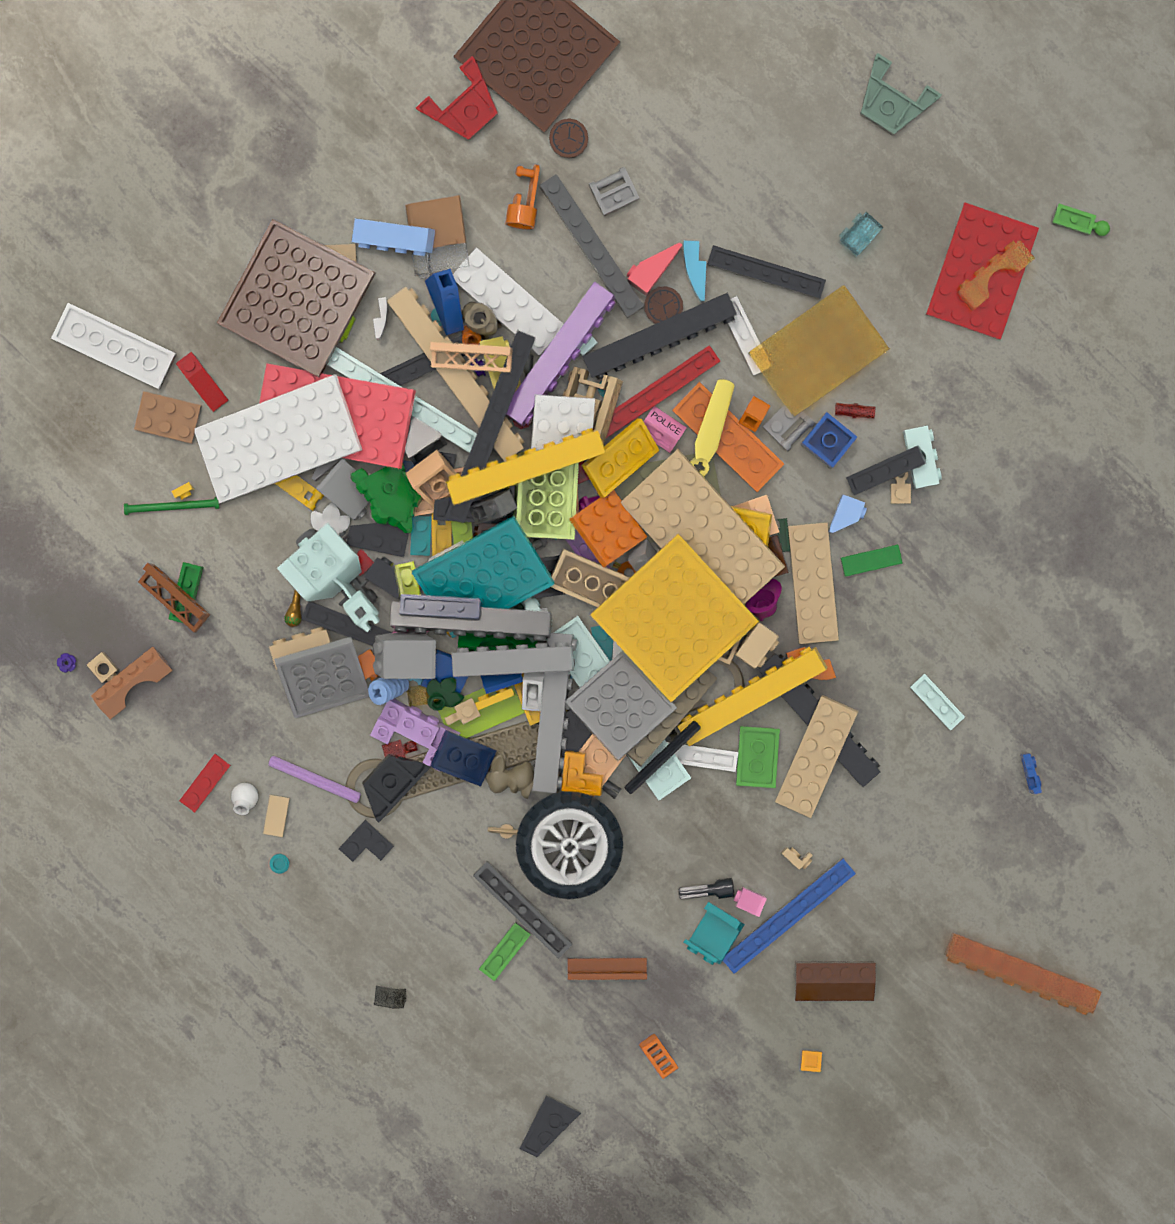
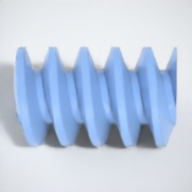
(384, 690)

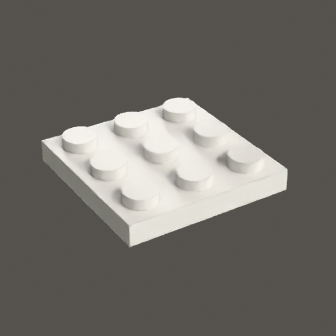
(560, 417)

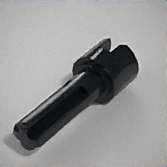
(722, 889)

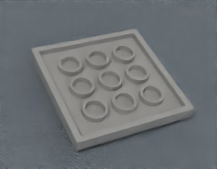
(322, 677)
(620, 705)

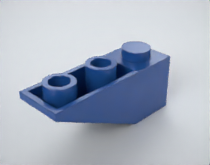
(446, 300)

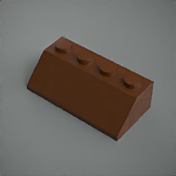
(835, 980)

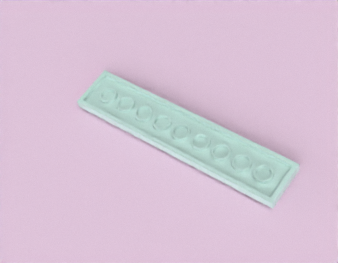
(588, 662)

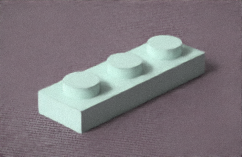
(937, 702)

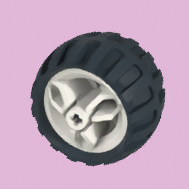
(583, 880)

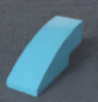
(694, 268)

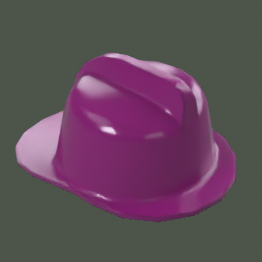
(764, 602)

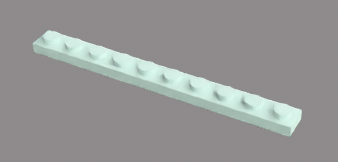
(421, 410)

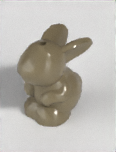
(480, 319)
(517, 779)

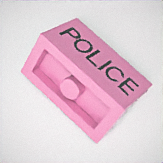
(664, 429)

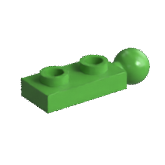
(1079, 221)

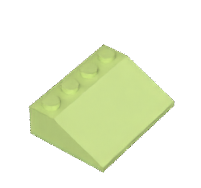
(548, 503)

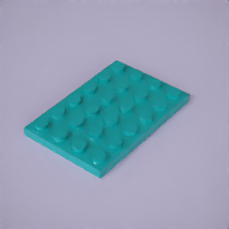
(491, 567)

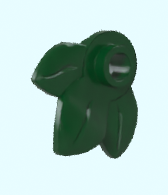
(445, 692)

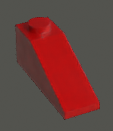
(202, 381)

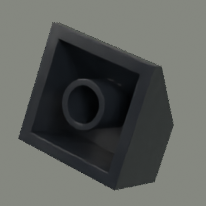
(384, 576)

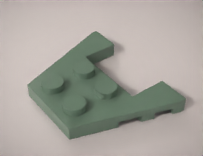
(889, 106)

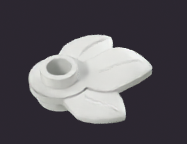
(332, 516)

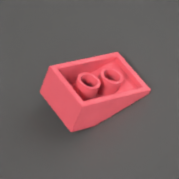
(650, 270)

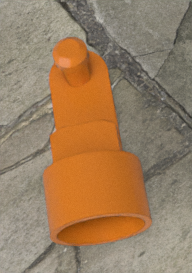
(524, 215)

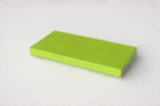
(490, 715)

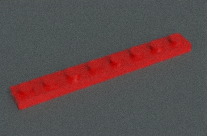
(662, 388)

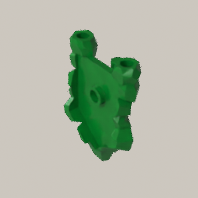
(390, 496)

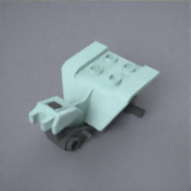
(325, 568)

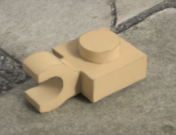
(465, 712)

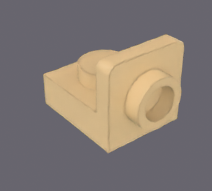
(793, 856)

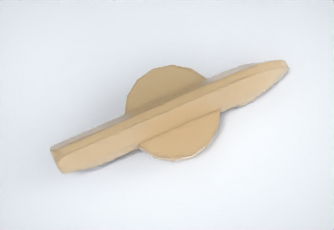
(505, 831)

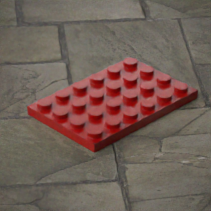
(975, 241)

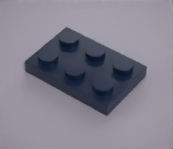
(463, 758)

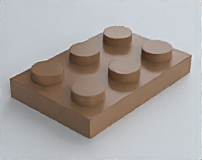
(167, 417)

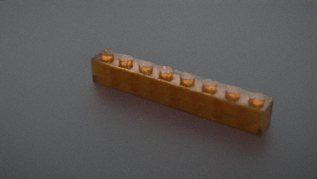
(1022, 973)

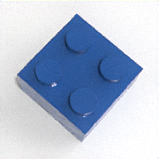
(829, 440)

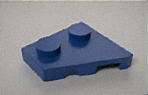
(1032, 778)

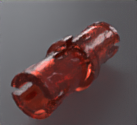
(855, 410)

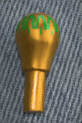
(293, 615)

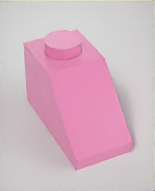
(750, 901)

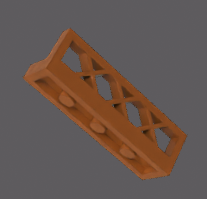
(177, 594)
(607, 968)

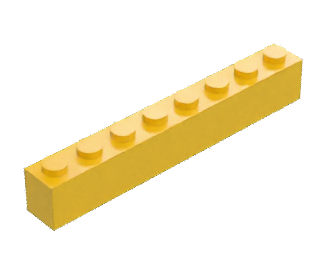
(525, 467)
(755, 694)

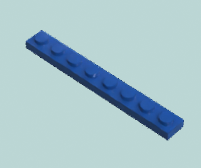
(788, 915)

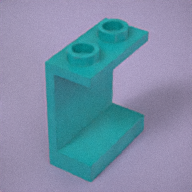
(714, 934)

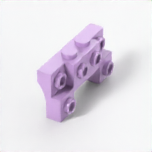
(411, 724)

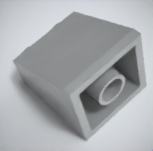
(343, 492)
(404, 656)

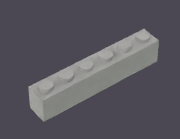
(512, 660)

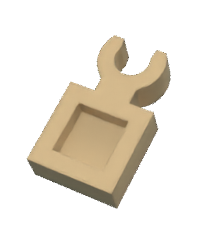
(900, 492)

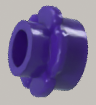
(71, 662)

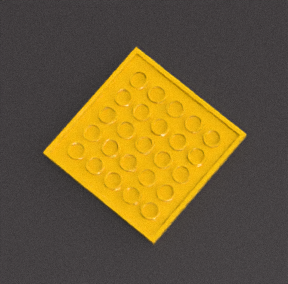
(674, 617)

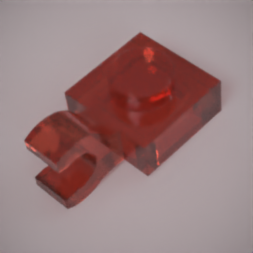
(396, 748)

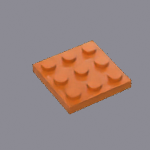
(608, 528)

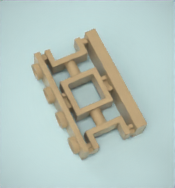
(603, 410)

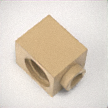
(95, 664)

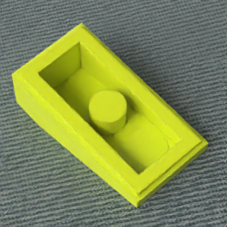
(406, 580)

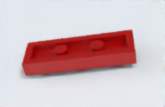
(205, 782)

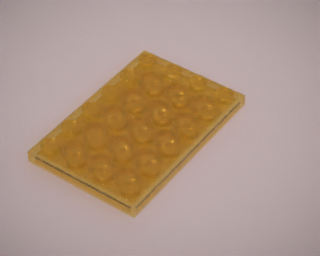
(818, 350)

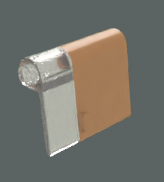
(449, 239)

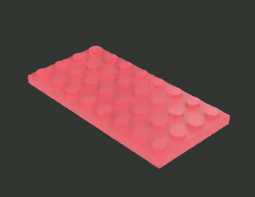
(377, 411)

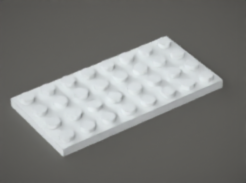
(278, 439)

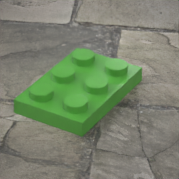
(757, 757)

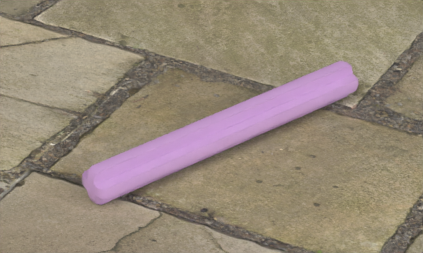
(314, 779)

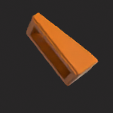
(649, 1042)

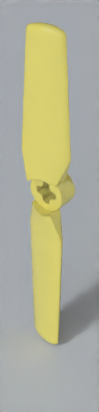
(713, 424)

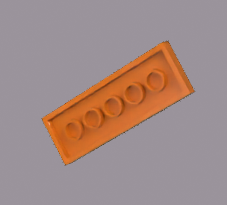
(737, 444)

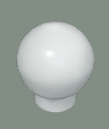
(244, 797)

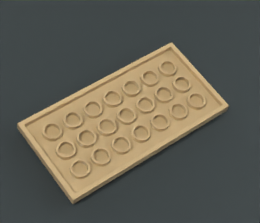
(684, 503)

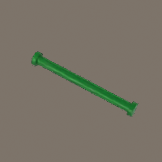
(171, 506)

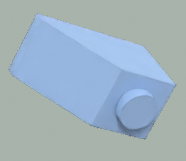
(847, 513)

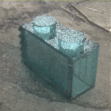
(860, 234)

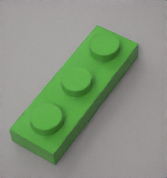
(504, 951)

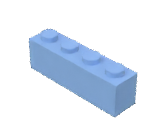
(393, 236)

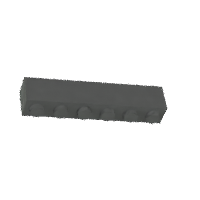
(522, 909)

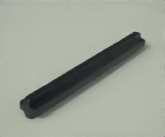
(662, 757)

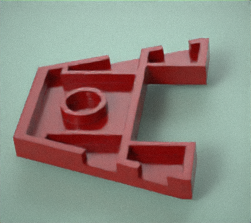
(469, 110)

